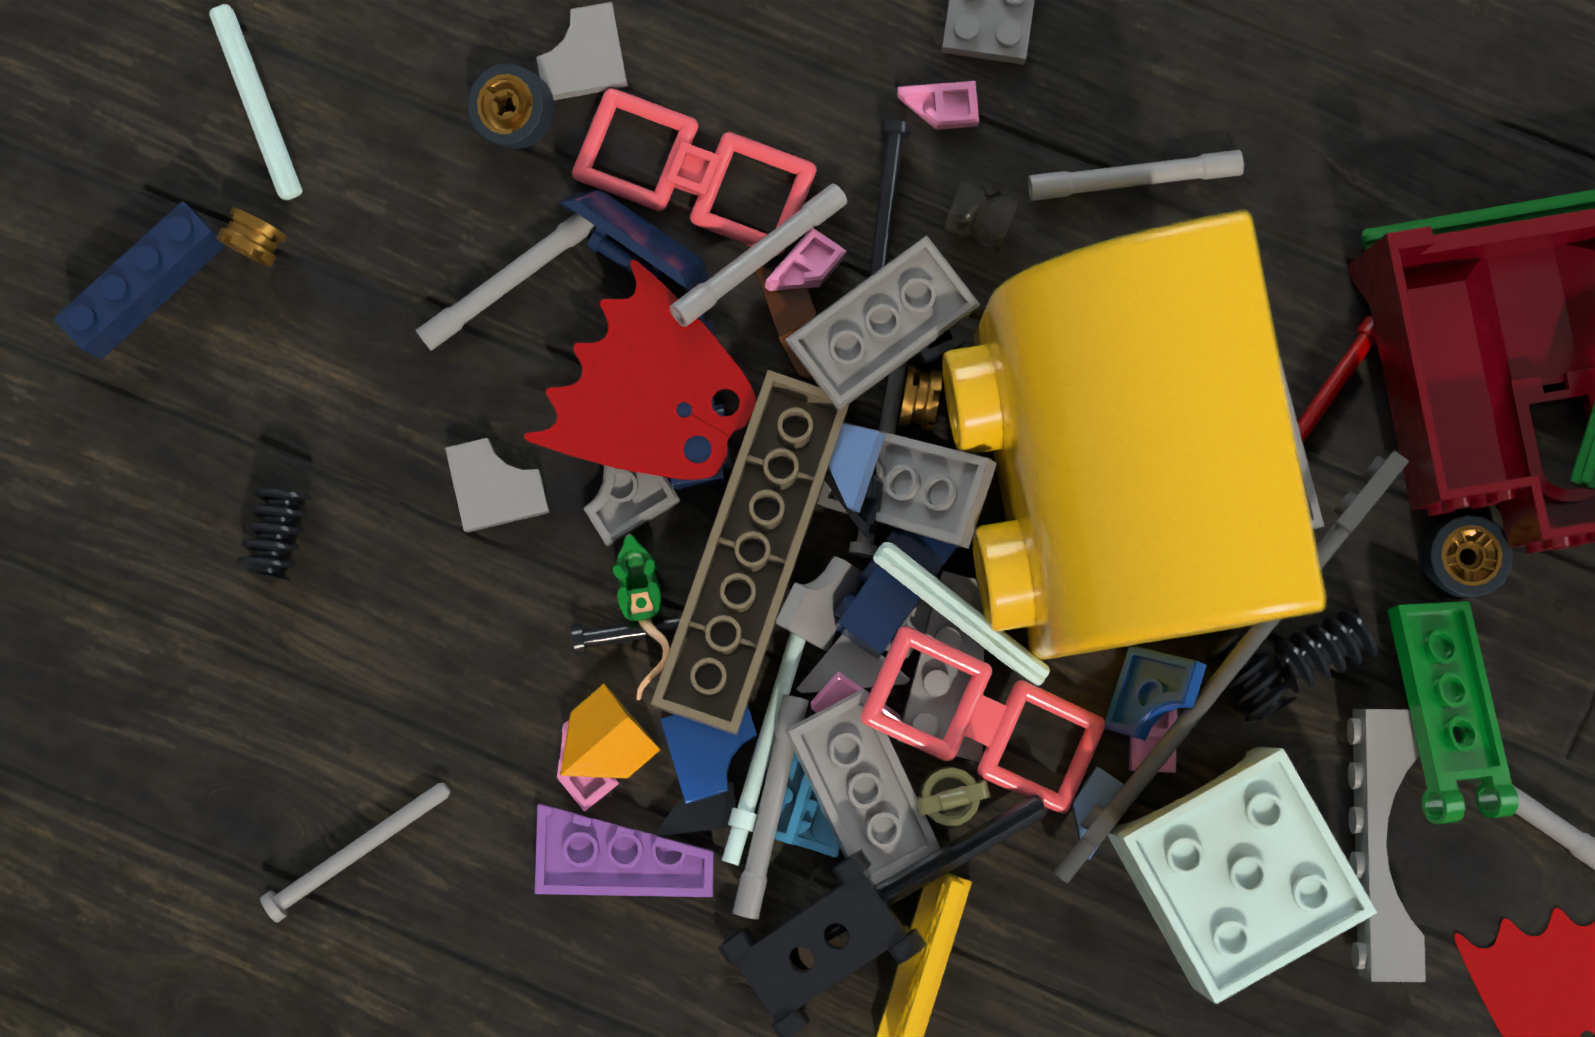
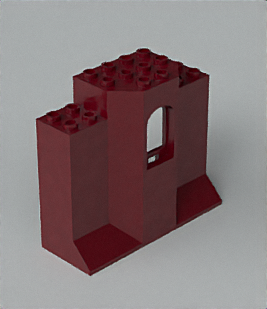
(1466, 345)

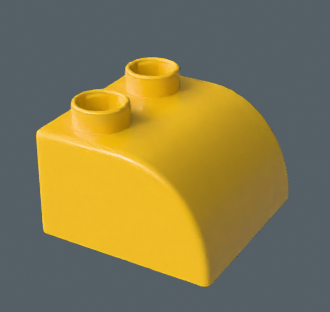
(1136, 445)

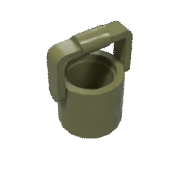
(950, 796)

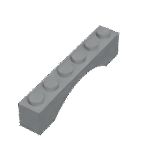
(1383, 751)

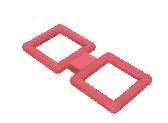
(688, 167)
(982, 719)

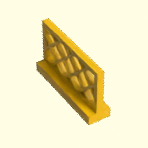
(920, 977)

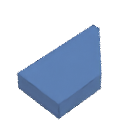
(854, 462)
(1097, 789)

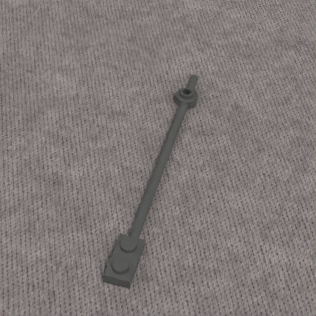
(1101, 821)

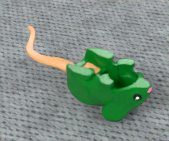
(640, 596)

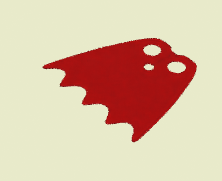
(635, 380)
(1537, 981)

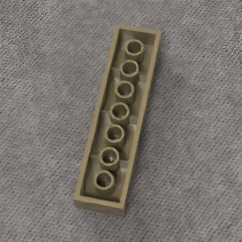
(750, 555)

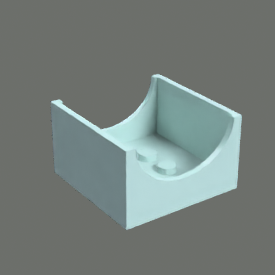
(1242, 874)

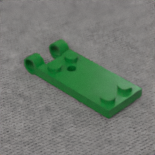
(1449, 691)

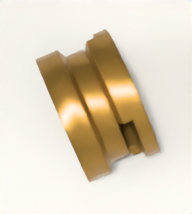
(251, 237)
(920, 398)

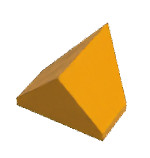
(605, 739)

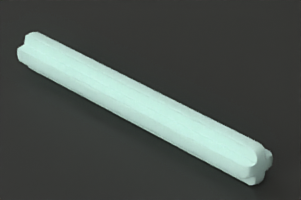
(255, 102)
(960, 613)

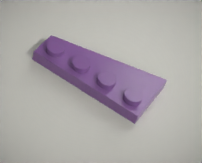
(605, 858)

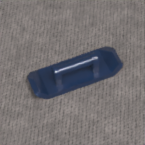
(637, 235)

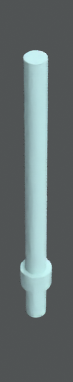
(743, 817)

